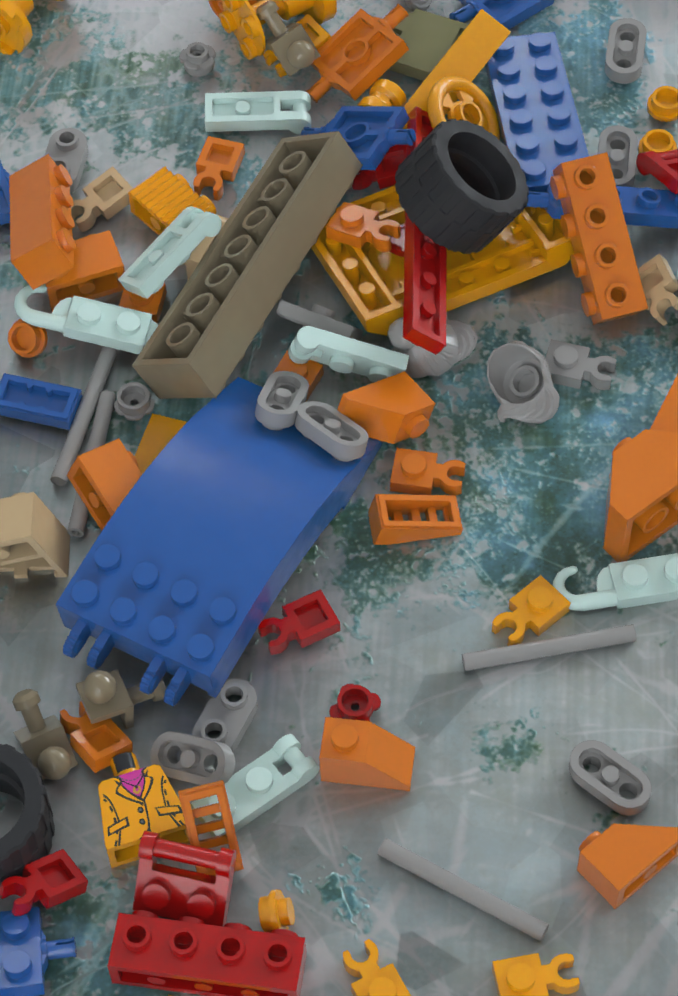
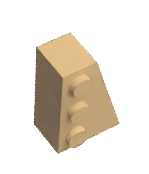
(31, 537)

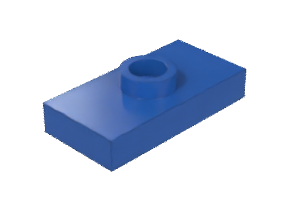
(38, 401)

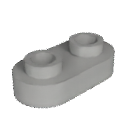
(625, 50)
(71, 150)
(622, 153)
(280, 399)
(331, 430)
(228, 717)
(196, 758)
(613, 777)

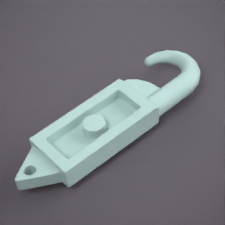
(90, 321)
(626, 584)

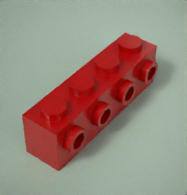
(205, 958)

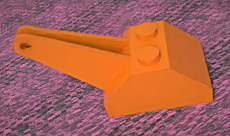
(644, 485)

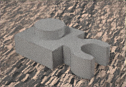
(572, 365)

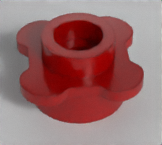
(355, 695)

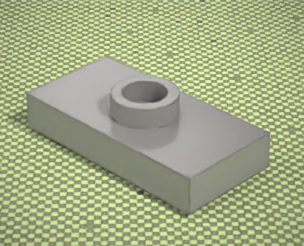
(318, 317)

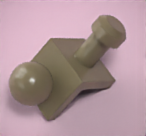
(288, 42)
(106, 697)
(42, 738)

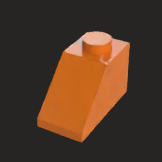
(94, 271)
(389, 408)
(104, 479)
(364, 755)
(626, 858)

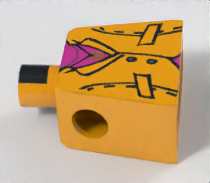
(136, 803)

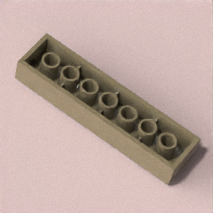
(247, 267)

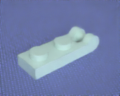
(257, 111)
(169, 251)
(346, 354)
(262, 785)

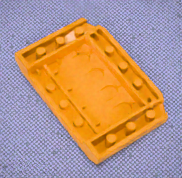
(375, 279)

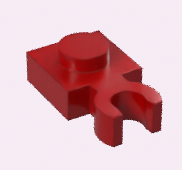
(384, 172)
(304, 619)
(46, 879)

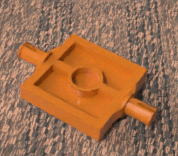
(358, 54)

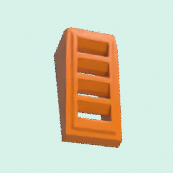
(399, 531)
(189, 814)

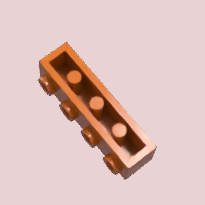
(41, 222)
(598, 238)

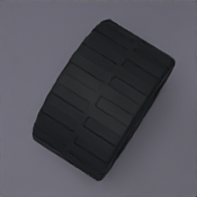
(461, 186)
(34, 831)

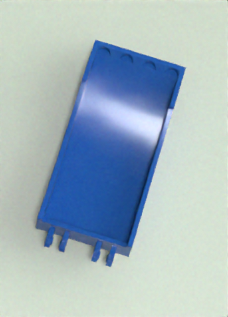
(205, 544)

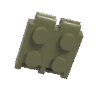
(428, 40)

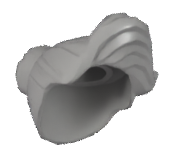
(460, 343)
(522, 383)

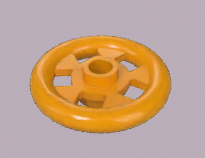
(471, 107)

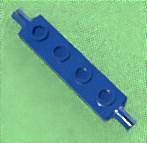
(639, 206)

